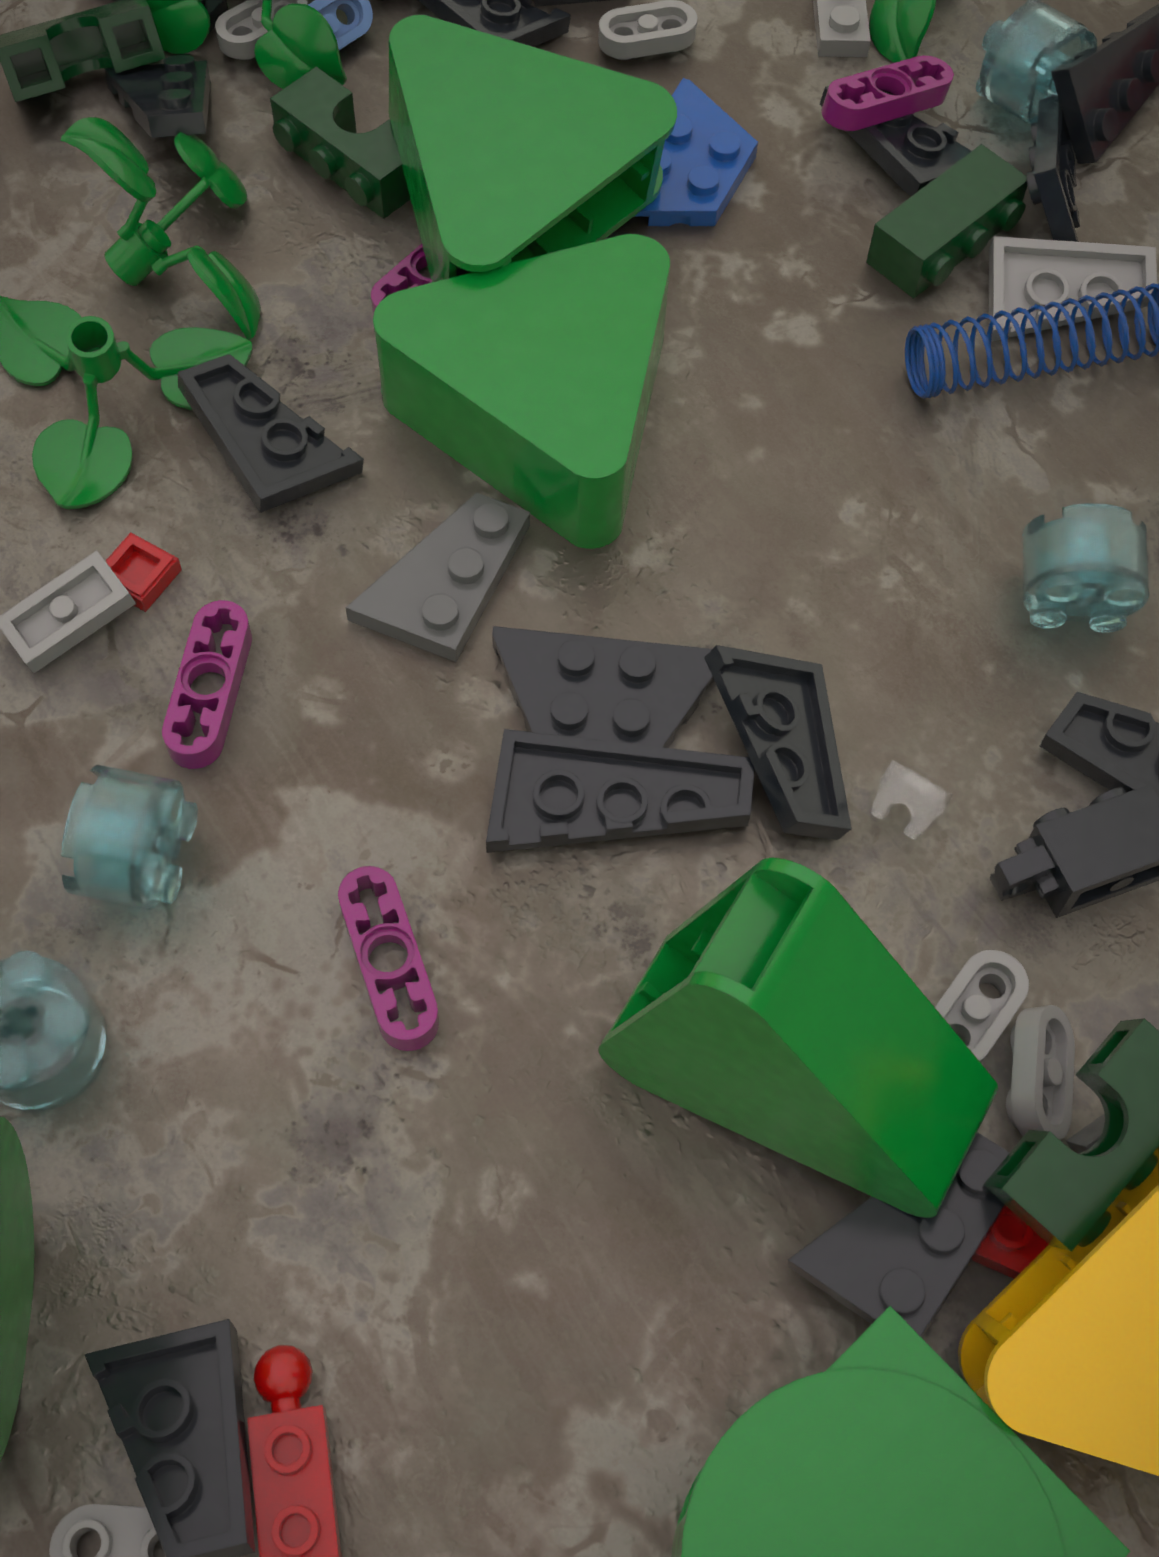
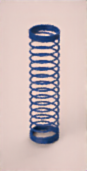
(926, 337)

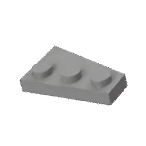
(1053, 270)

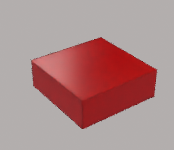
(143, 569)

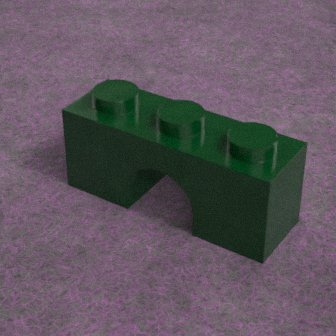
(51, 52)
(319, 125)
(1069, 1192)

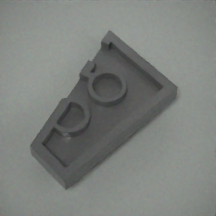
(446, 579)

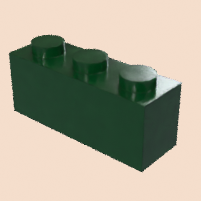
(947, 221)

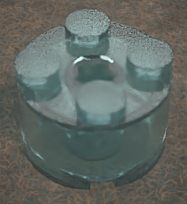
(1025, 52)
(1085, 567)
(127, 838)
(68, 1039)

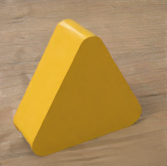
(1077, 1340)

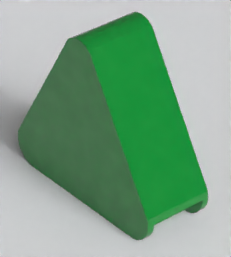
(517, 145)
(536, 375)
(806, 1039)

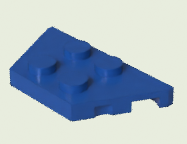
(700, 162)

